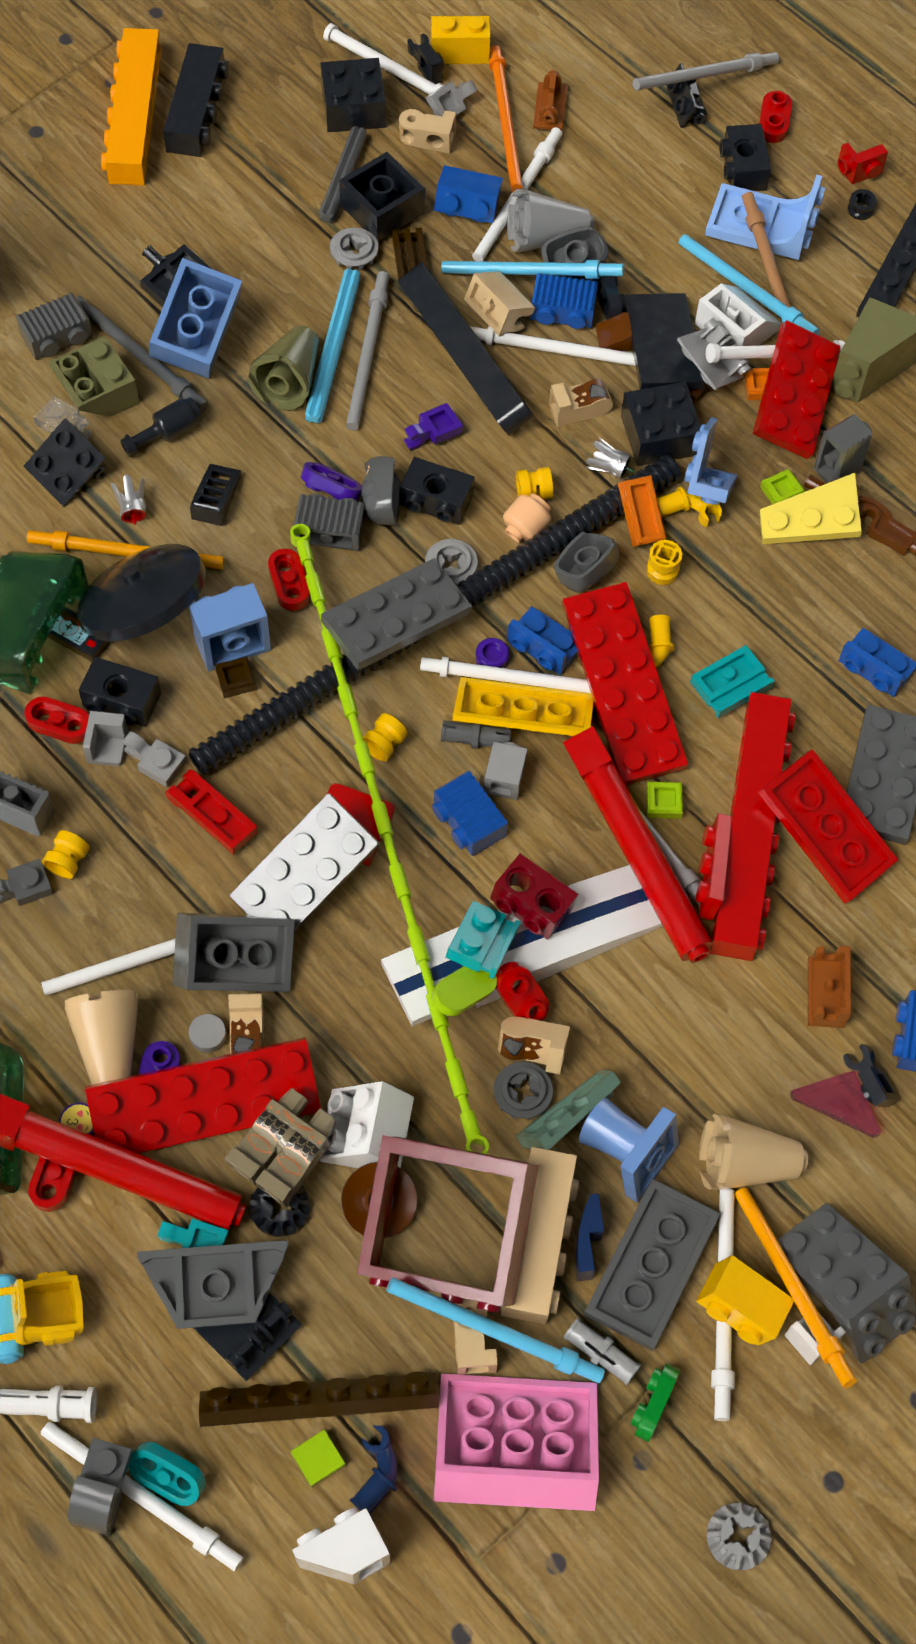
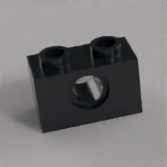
(745, 157)
(426, 478)
(108, 678)

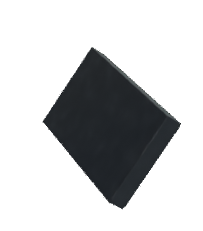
(655, 327)

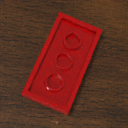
(796, 389)
(828, 826)

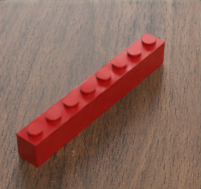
(752, 825)

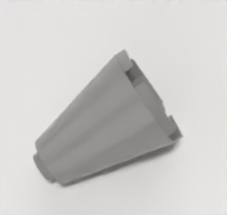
(540, 217)

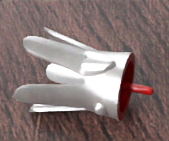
(132, 504)

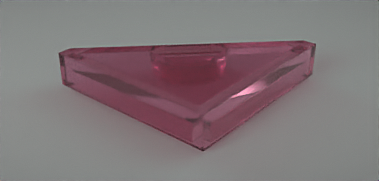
(840, 1100)

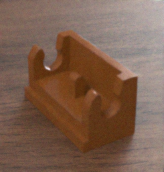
(829, 987)

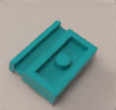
(731, 680)
(482, 939)

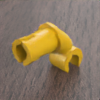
(682, 500)
(660, 638)

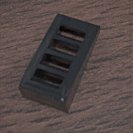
(211, 513)

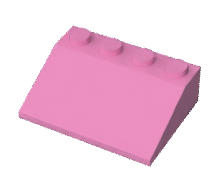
(517, 1442)

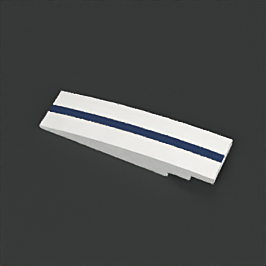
(605, 915)

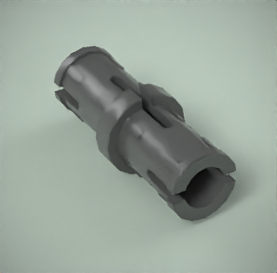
(473, 734)

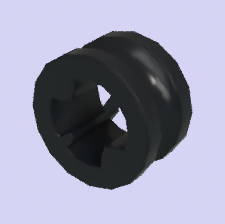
(863, 197)

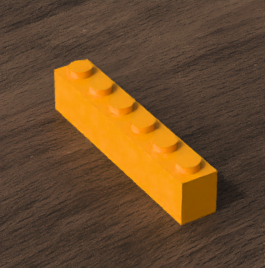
(132, 107)

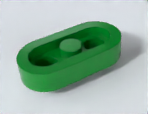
(647, 1416)

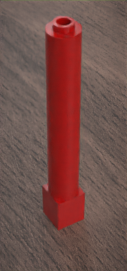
(639, 846)
(117, 1165)

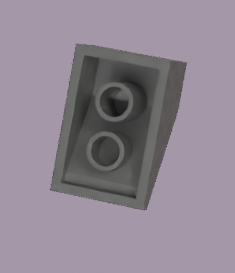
(233, 952)

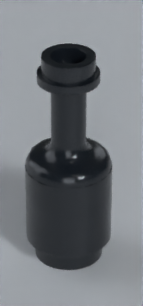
(167, 423)

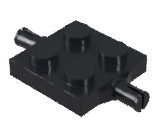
(160, 279)

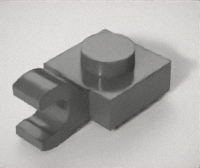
(25, 883)

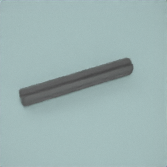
(345, 166)

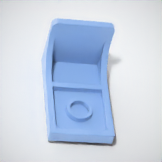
(785, 219)

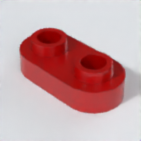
(775, 116)
(288, 582)
(60, 721)
(522, 996)
(46, 1176)

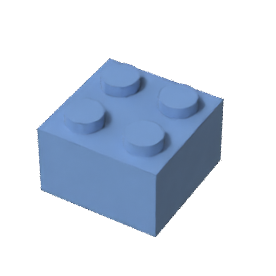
(230, 625)

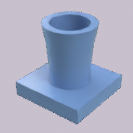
(638, 1148)

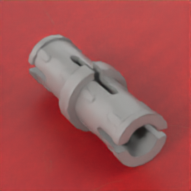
(602, 1351)

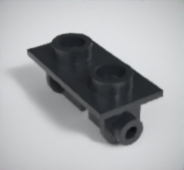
(686, 102)

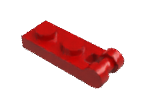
(212, 812)

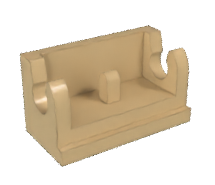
(498, 302)

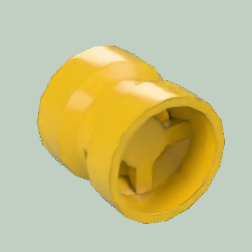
(535, 482)
(664, 562)
(384, 736)
(65, 854)

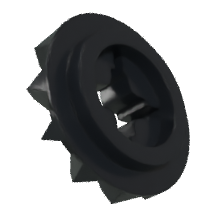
(286, 1221)

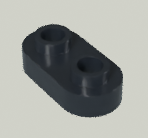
(610, 299)

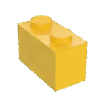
(461, 39)
(745, 1301)

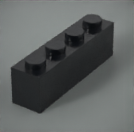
(195, 100)

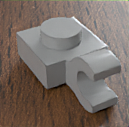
(450, 97)
(156, 761)

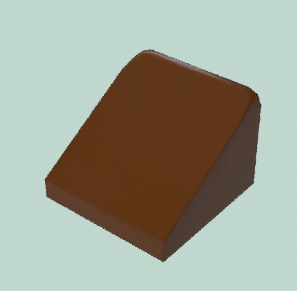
(615, 333)

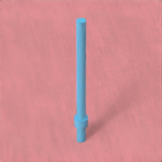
(591, 269)
(776, 306)
(563, 1359)

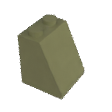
(875, 351)

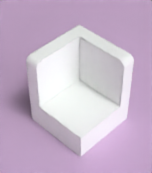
(804, 1341)

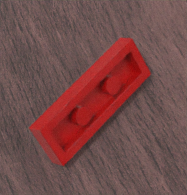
(714, 866)

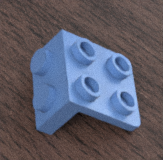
(708, 483)

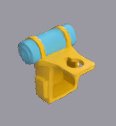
(38, 1311)

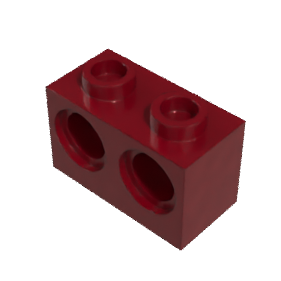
(539, 890)

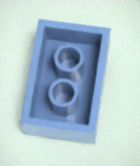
(195, 318)

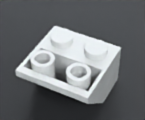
(739, 314)
(362, 1118)
(346, 1550)

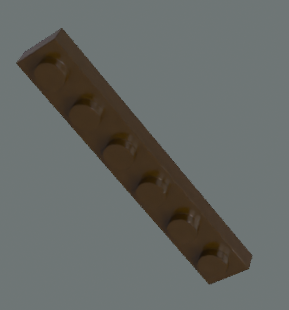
(318, 1399)

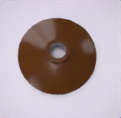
(357, 1197)

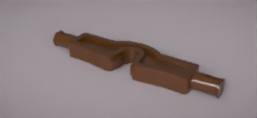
(884, 526)

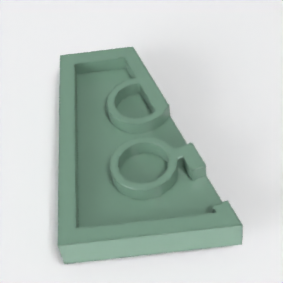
(568, 1112)

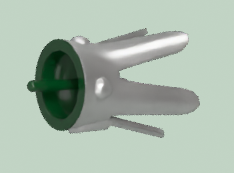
(609, 460)

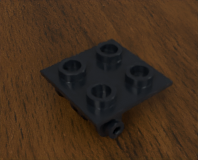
(66, 462)
(252, 1344)

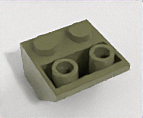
(96, 379)

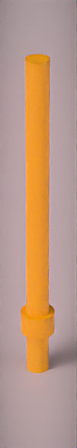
(63, 541)
(828, 1345)

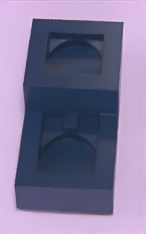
(590, 1230)

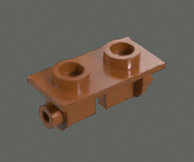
(550, 102)

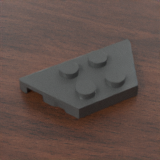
(214, 1282)

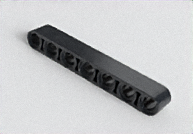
(465, 349)

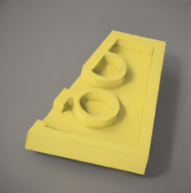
(814, 515)

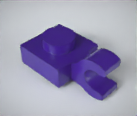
(437, 424)

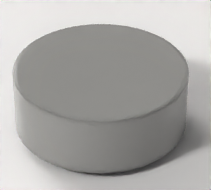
(207, 1033)

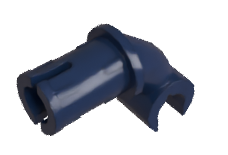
(383, 1477)

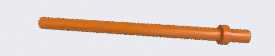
(497, 65)

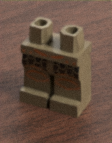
(282, 1147)

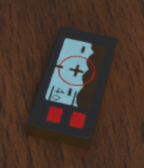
(72, 635)

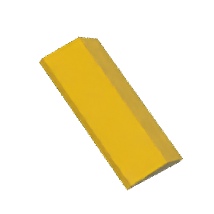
(522, 707)

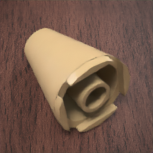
(104, 1032)
(747, 1155)

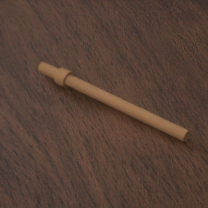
(756, 224)

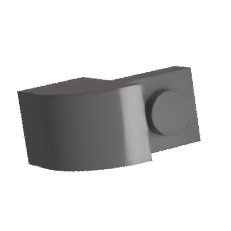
(96, 1491)

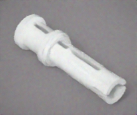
(53, 1403)

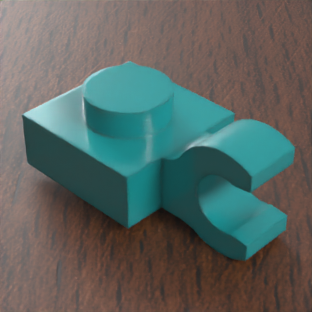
(197, 1235)

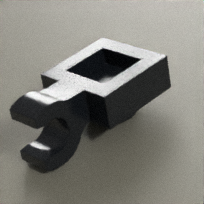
(429, 62)
(876, 1083)

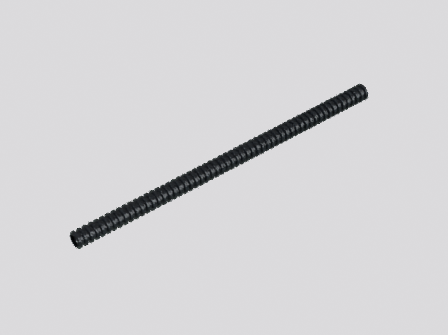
(475, 589)

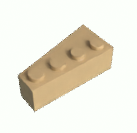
(544, 1236)

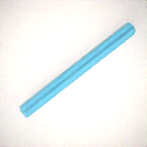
(332, 346)

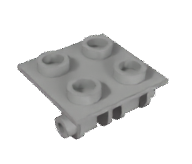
(714, 374)

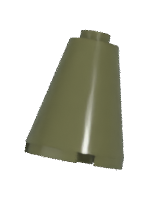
(286, 369)

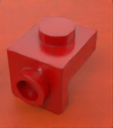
(862, 164)

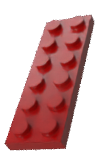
(624, 684)
(200, 1097)

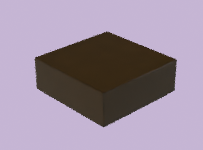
(235, 677)

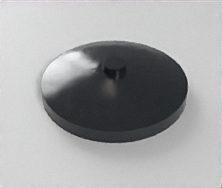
(141, 592)

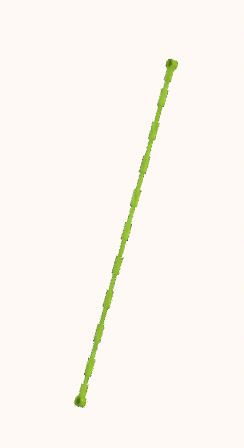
(385, 832)

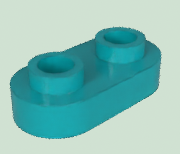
(167, 1474)

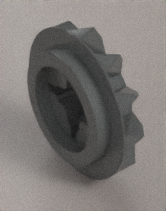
(516, 1075)

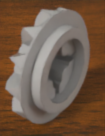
(361, 240)
(454, 550)
(733, 1554)

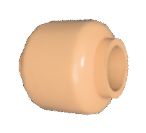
(526, 517)

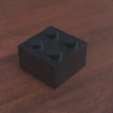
(353, 94)
(382, 196)
(660, 422)

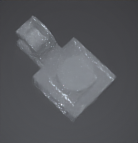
(55, 411)

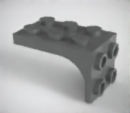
(852, 1280)

